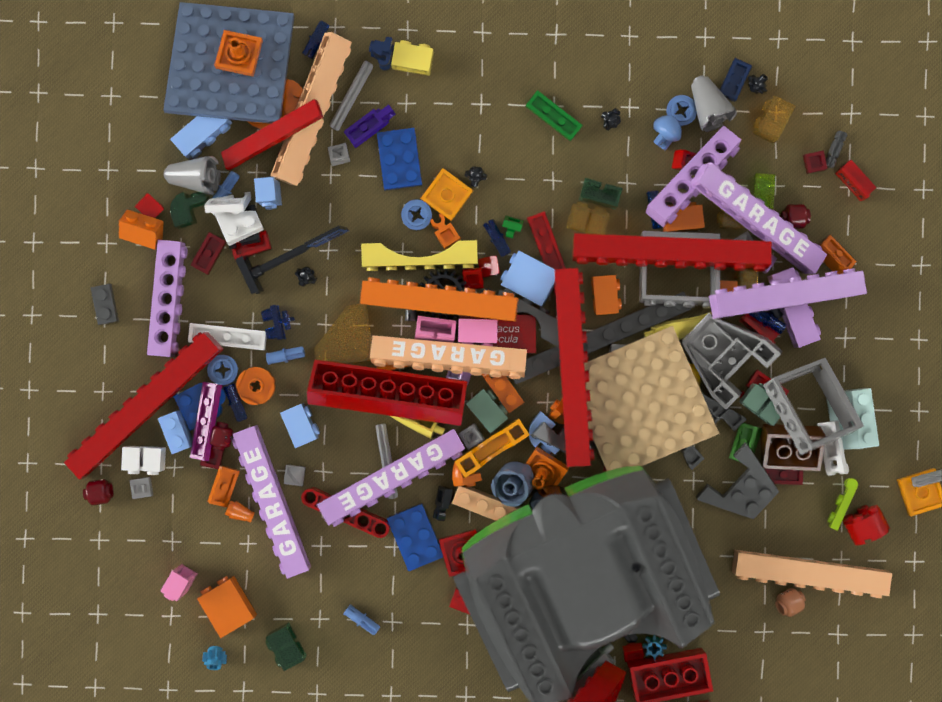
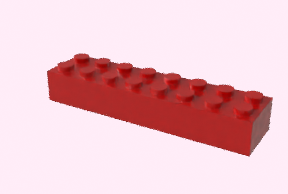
(387, 392)

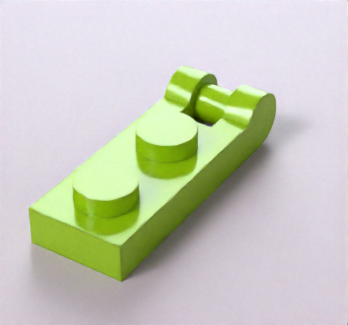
(843, 502)

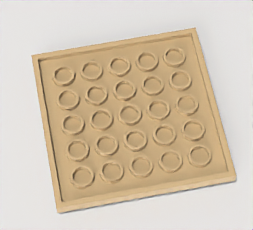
(645, 402)

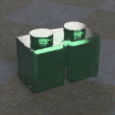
(608, 197)
(286, 650)

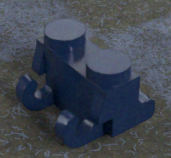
(382, 52)

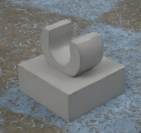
(141, 487)

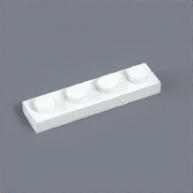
(231, 336)

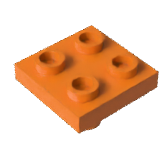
(238, 53)
(546, 469)

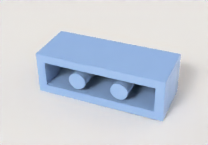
(198, 134)

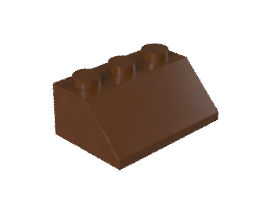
(781, 453)

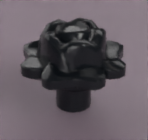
(757, 84)
(611, 119)
(476, 175)
(305, 276)

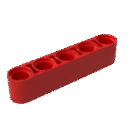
(369, 528)

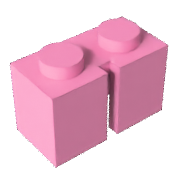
(435, 329)
(477, 331)
(178, 583)

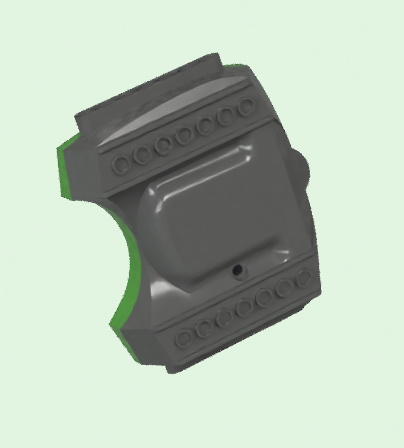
(582, 573)

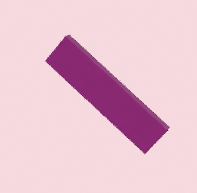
(205, 421)

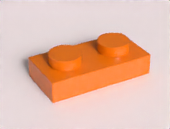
(223, 486)

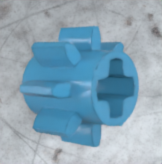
(654, 652)
(214, 658)

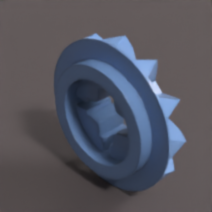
(682, 101)
(407, 217)
(217, 377)

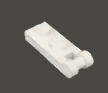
(833, 450)

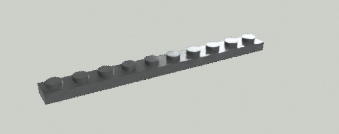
(605, 335)

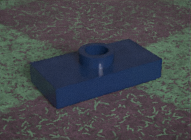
(735, 79)

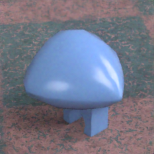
(668, 129)

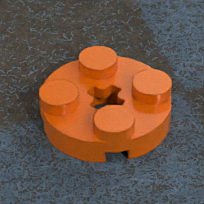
(265, 380)

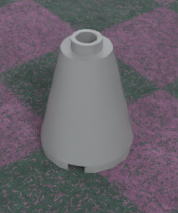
(711, 104)
(195, 174)

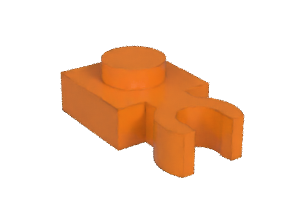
(446, 233)

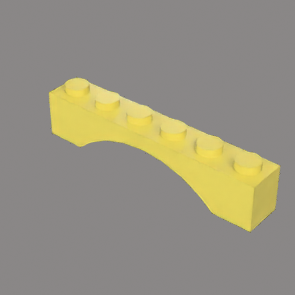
(378, 256)

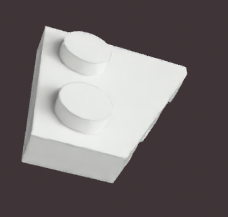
(227, 204)
(239, 226)

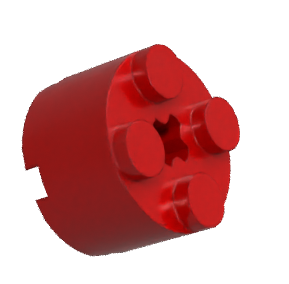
(866, 524)

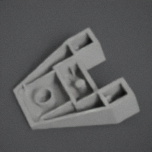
(720, 350)

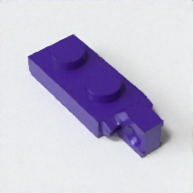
(369, 125)

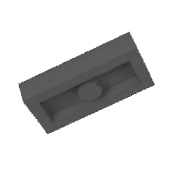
(104, 304)

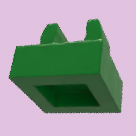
(513, 224)

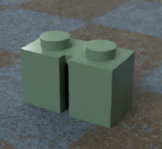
(760, 404)
(487, 410)

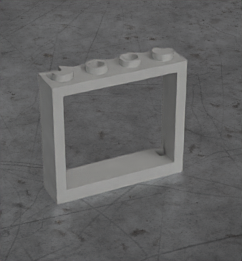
(670, 301)
(832, 390)

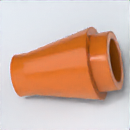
(239, 512)

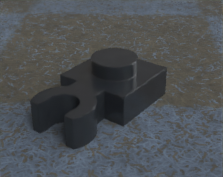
(443, 500)

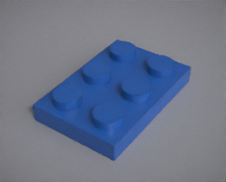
(399, 159)
(415, 537)

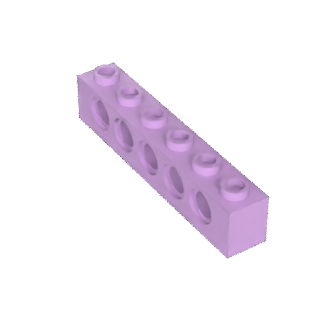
(663, 214)
(165, 250)

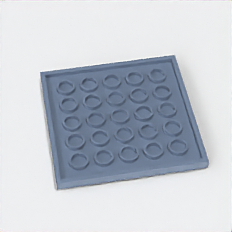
(203, 90)

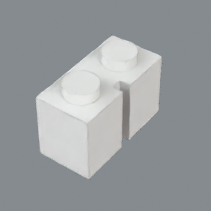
(143, 459)

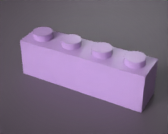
(799, 317)

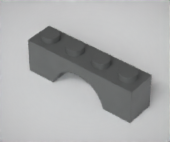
(547, 323)

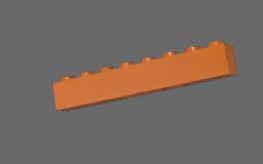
(439, 300)

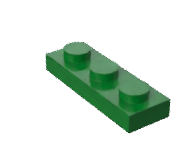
(553, 115)

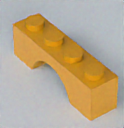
(491, 447)

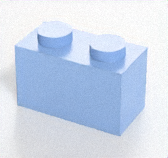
(268, 192)
(300, 425)
(176, 431)

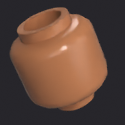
(790, 602)

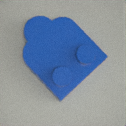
(189, 401)

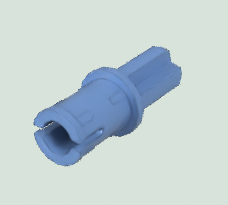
(228, 184)
(285, 355)
(361, 620)

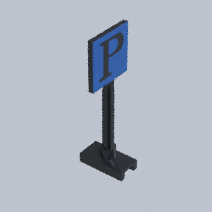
(252, 273)

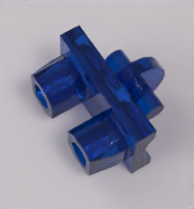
(273, 313)

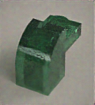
(182, 208)

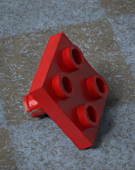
(452, 551)

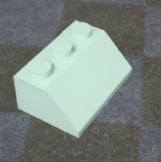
(863, 404)

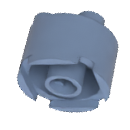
(513, 483)

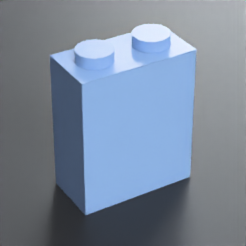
(529, 278)

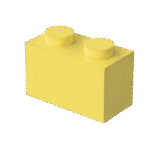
(412, 58)

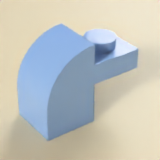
(539, 418)

